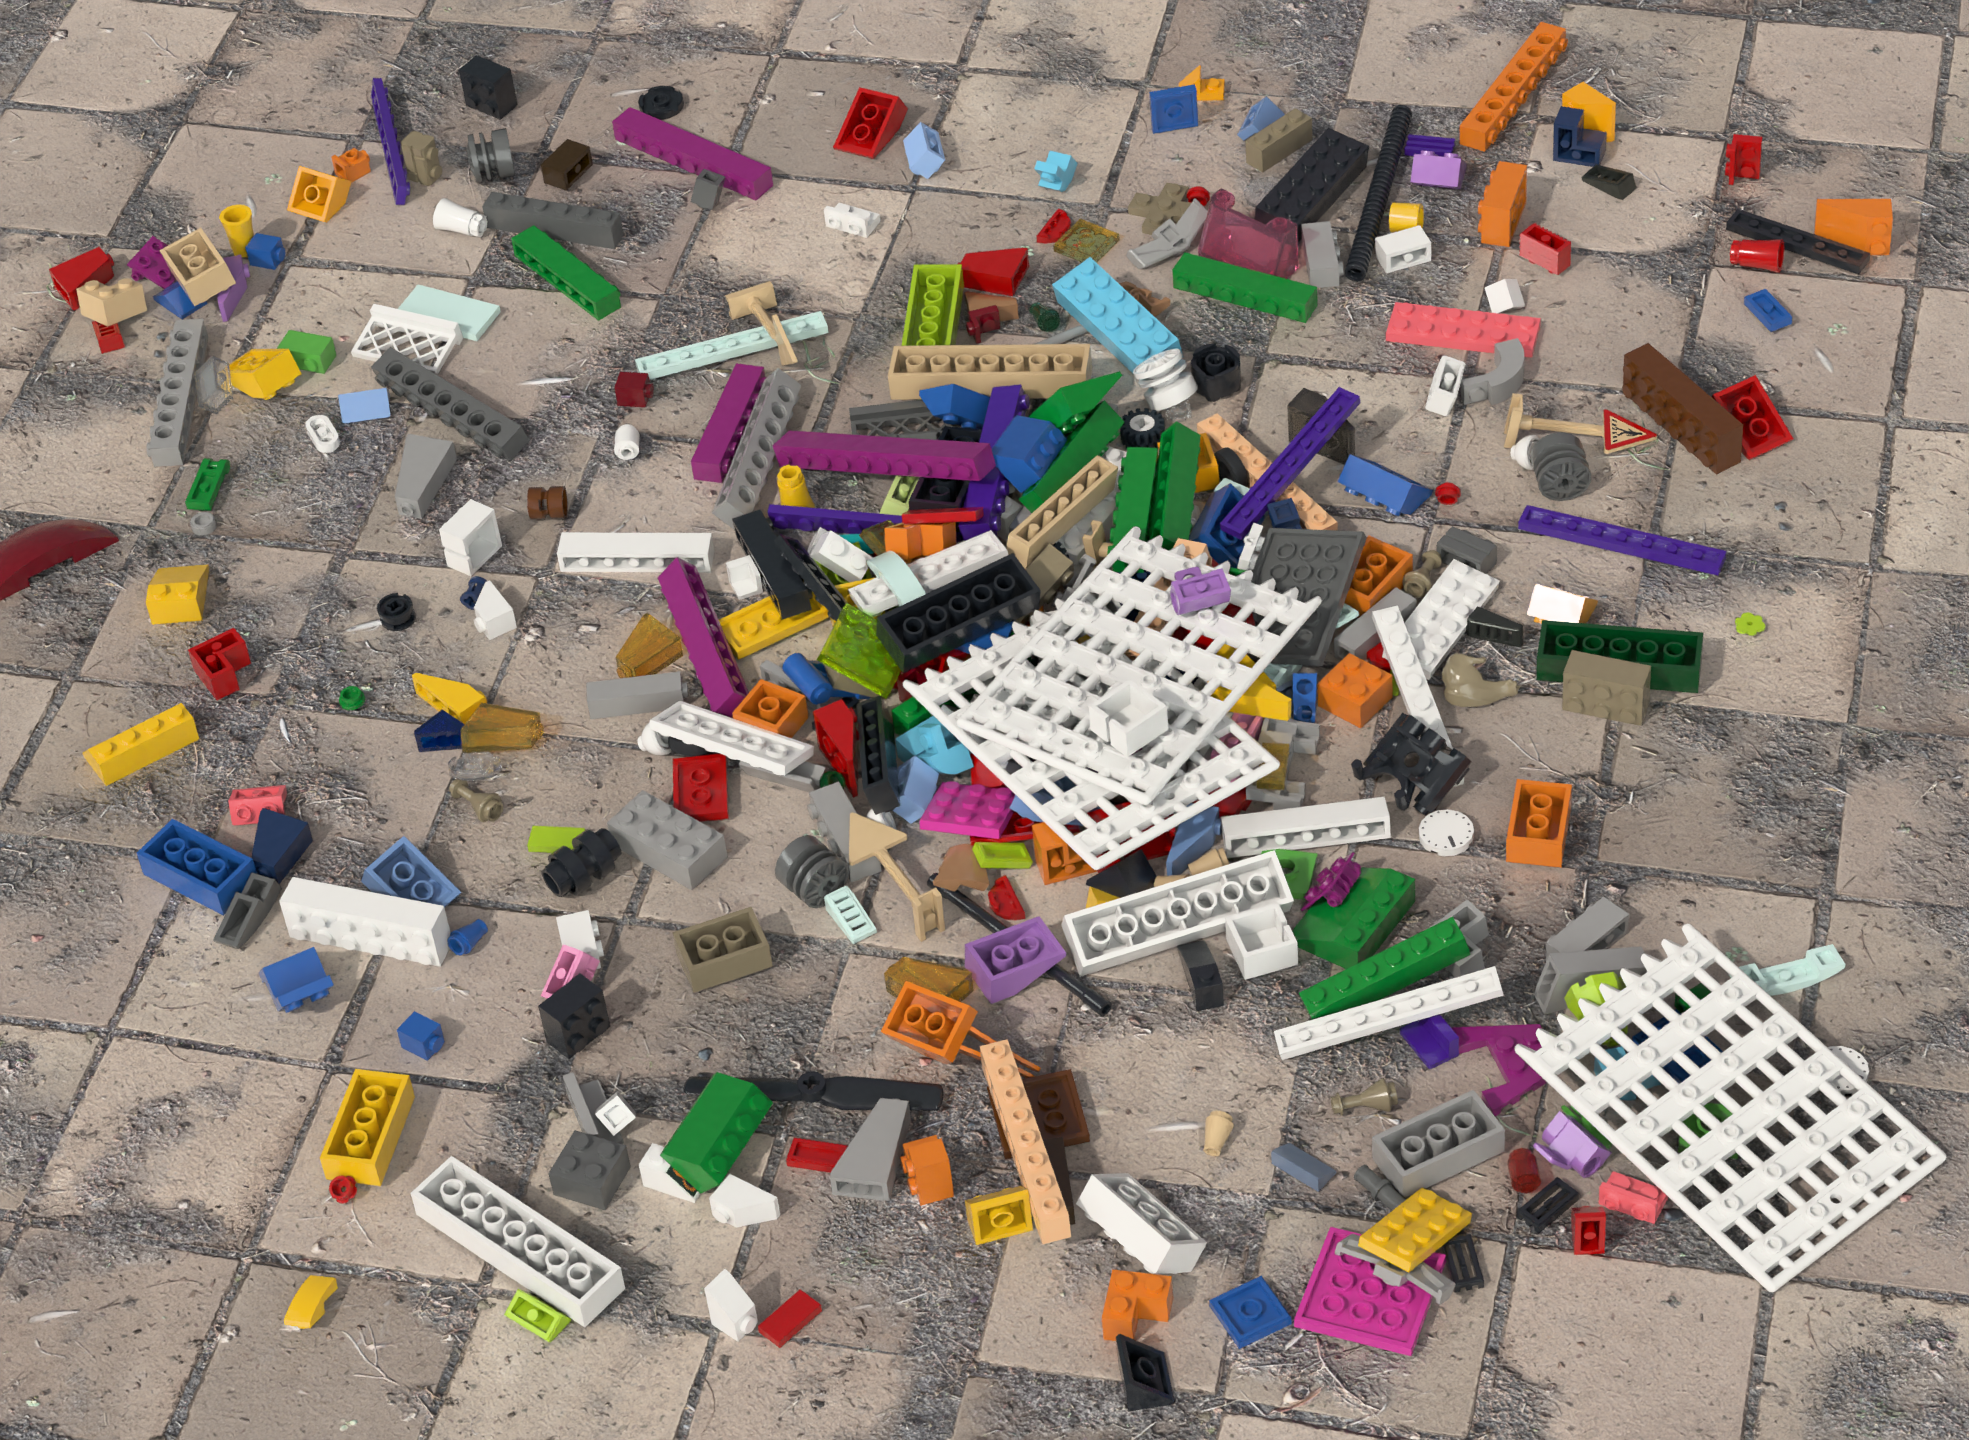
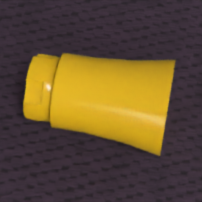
(238, 227)
(793, 487)

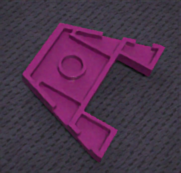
(1501, 1044)

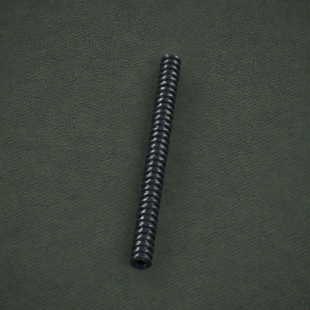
(1378, 193)

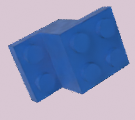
(296, 980)

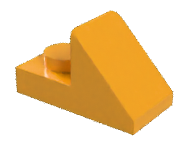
(1207, 89)

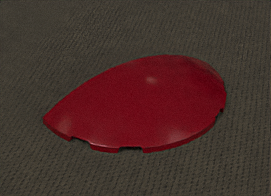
(45, 546)

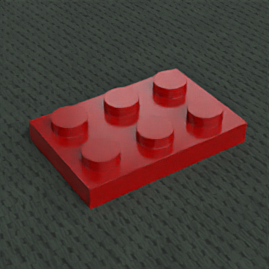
(701, 787)

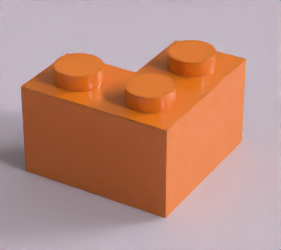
(919, 540)
(1055, 857)
(929, 1169)
(1133, 1298)

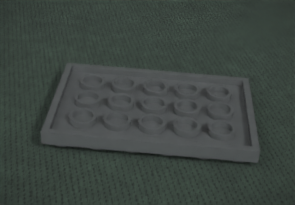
(1318, 565)

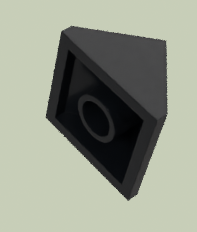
(1125, 876)
(1143, 1375)

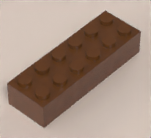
(1682, 408)

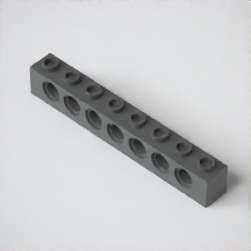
(449, 404)

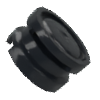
(396, 612)

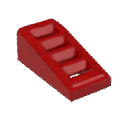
(108, 337)

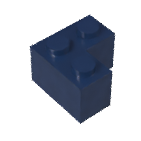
(1573, 142)

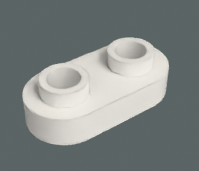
(322, 433)

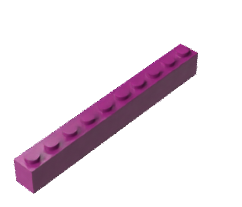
(885, 455)

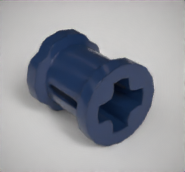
(473, 592)

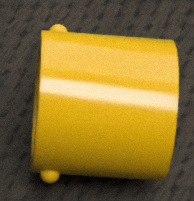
(1405, 216)

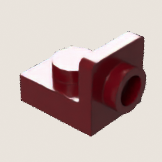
(982, 321)

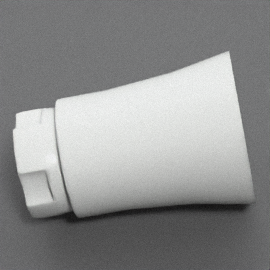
(458, 219)

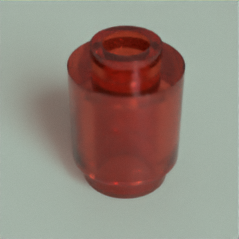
(1523, 1171)

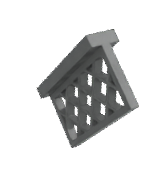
(893, 414)

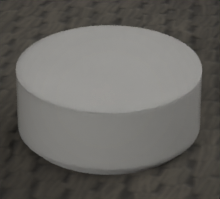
(203, 523)

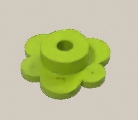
(1749, 624)

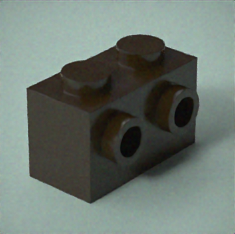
(566, 164)

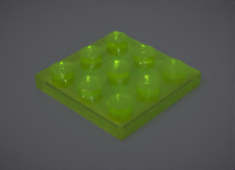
(858, 652)

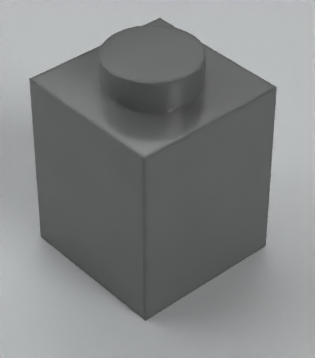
(707, 189)

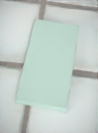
(470, 314)

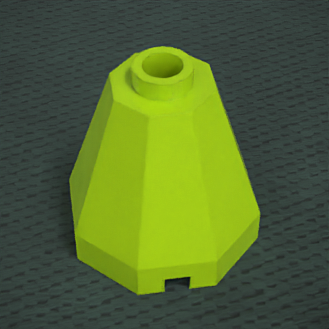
(1592, 993)

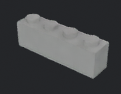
(833, 812)

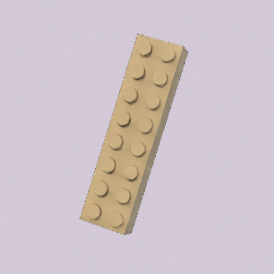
(979, 368)

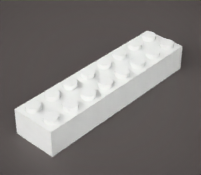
(1173, 913)
(518, 1241)

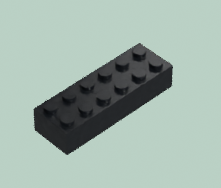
(1315, 180)
(940, 492)
(958, 612)

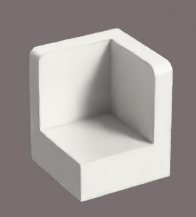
(1504, 295)
(744, 577)
(615, 1113)

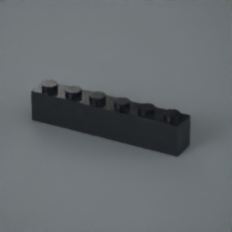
(781, 583)
(878, 755)

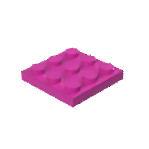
(968, 810)

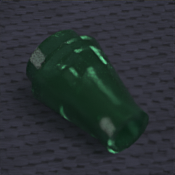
(1045, 317)

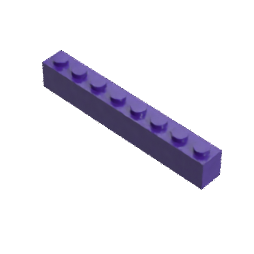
(992, 490)

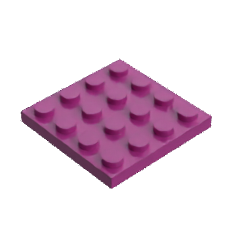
(1360, 1307)

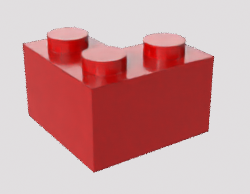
(218, 660)

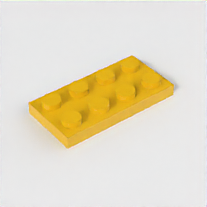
(762, 625)
(1415, 1229)

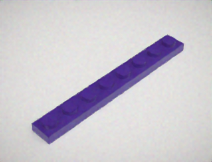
(390, 145)
(1290, 463)
(828, 519)
(1622, 540)

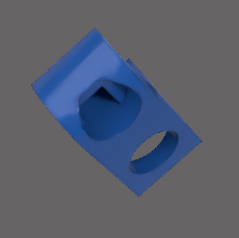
(1305, 696)

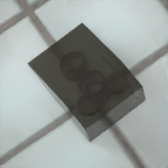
(1300, 412)

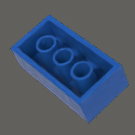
(195, 865)

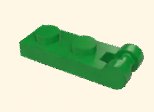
(207, 484)

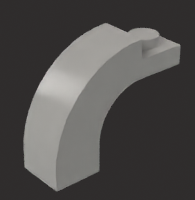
(1501, 382)

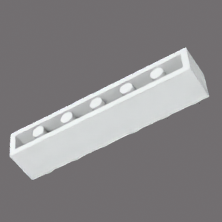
(633, 551)
(1306, 827)

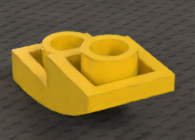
(309, 1301)

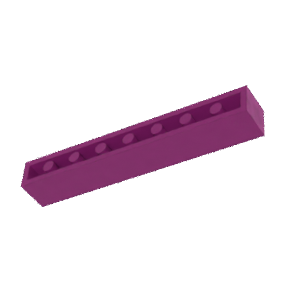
(692, 152)
(703, 637)

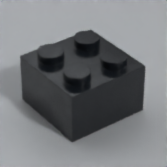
(488, 87)
(574, 1016)

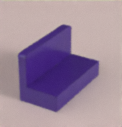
(1431, 1040)

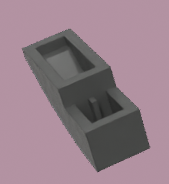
(247, 911)

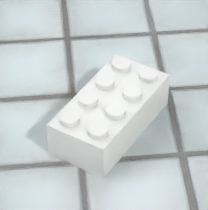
(1141, 1223)

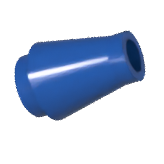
(465, 938)

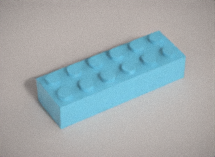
(1112, 315)

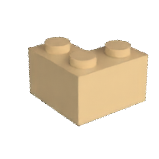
(111, 303)

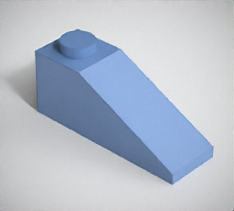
(1193, 839)

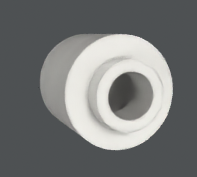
(627, 442)

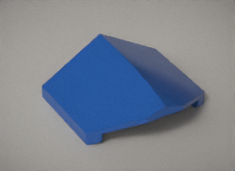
(177, 301)

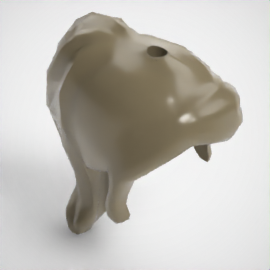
(1466, 685)

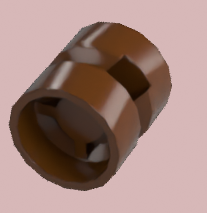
(556, 502)

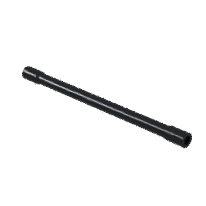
(1088, 996)

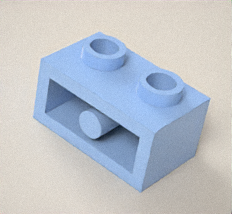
(924, 150)
(916, 788)

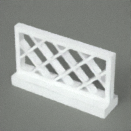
(414, 326)

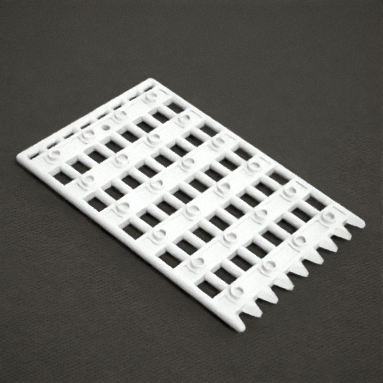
(1114, 672)
(1086, 795)
(1746, 1121)

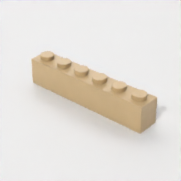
(1062, 510)

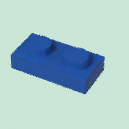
(1768, 310)

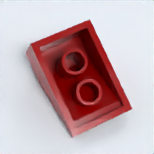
(870, 123)
(1761, 422)
(838, 741)

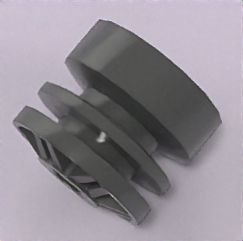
(490, 155)
(1560, 466)
(810, 870)

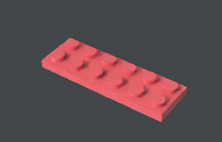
(1460, 328)

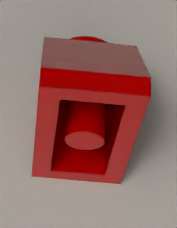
(1588, 1230)

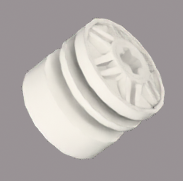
(1166, 380)

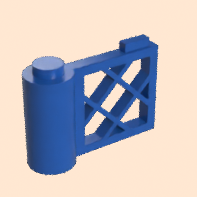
(813, 679)

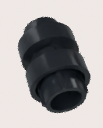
(591, 856)

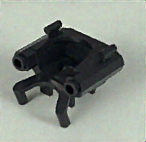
(1434, 774)

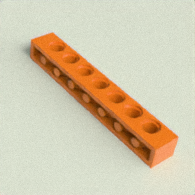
(1513, 86)

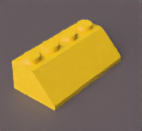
(142, 744)

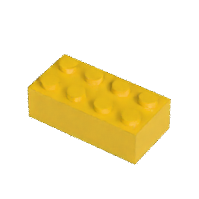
(367, 1126)

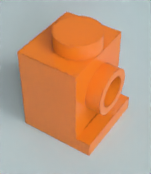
(351, 164)

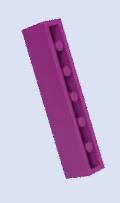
(727, 424)

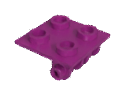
(151, 264)
(1334, 882)

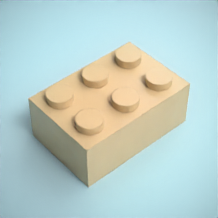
(198, 266)

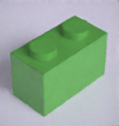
(309, 350)

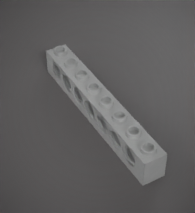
(177, 393)
(755, 450)

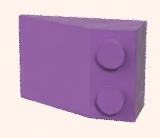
(1012, 958)

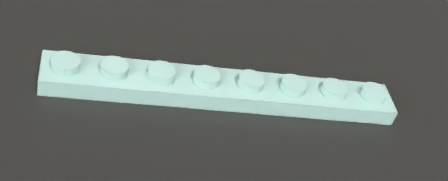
(729, 346)

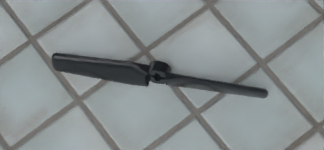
(838, 1092)

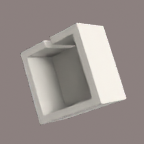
(470, 537)
(1128, 717)
(1261, 941)

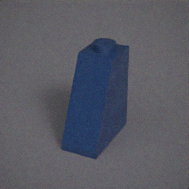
(279, 844)

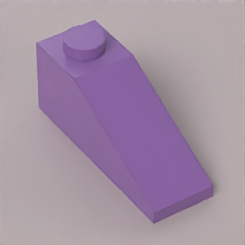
(230, 298)

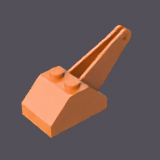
(937, 1026)

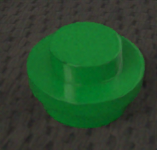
(351, 698)

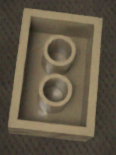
(1606, 687)
(722, 949)

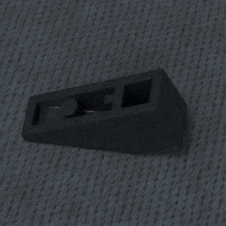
(1201, 975)

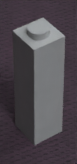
(1362, 633)
(635, 695)

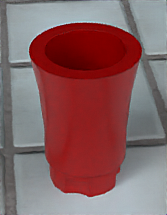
(1758, 254)

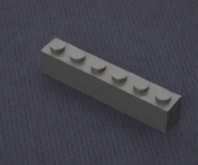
(558, 220)

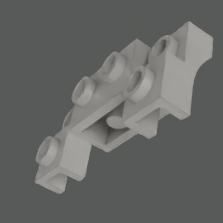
(1302, 739)

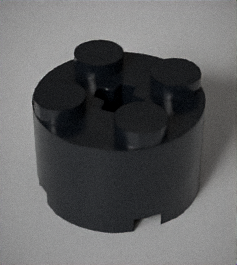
(1216, 371)

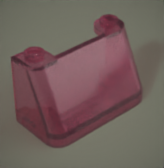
(1247, 242)

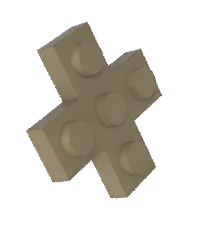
(1159, 209)

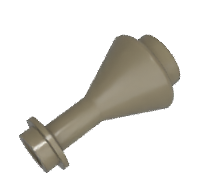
(1418, 581)
(486, 805)
(1378, 1096)

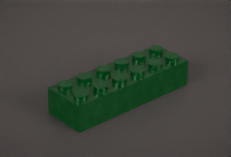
(1672, 654)

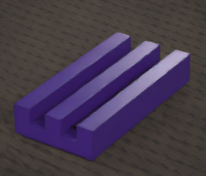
(1419, 143)

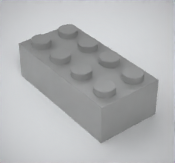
(668, 840)
(1438, 1144)

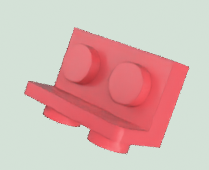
(247, 803)
(1632, 1197)

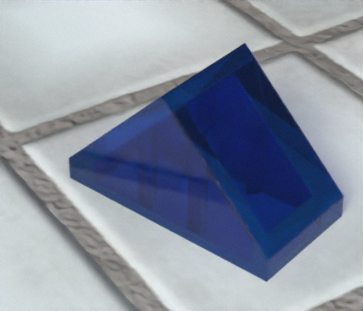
(439, 733)

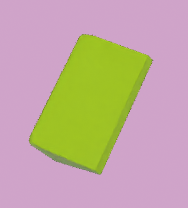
(536, 1315)

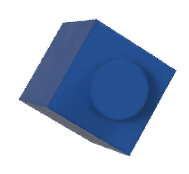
(265, 251)
(421, 1036)

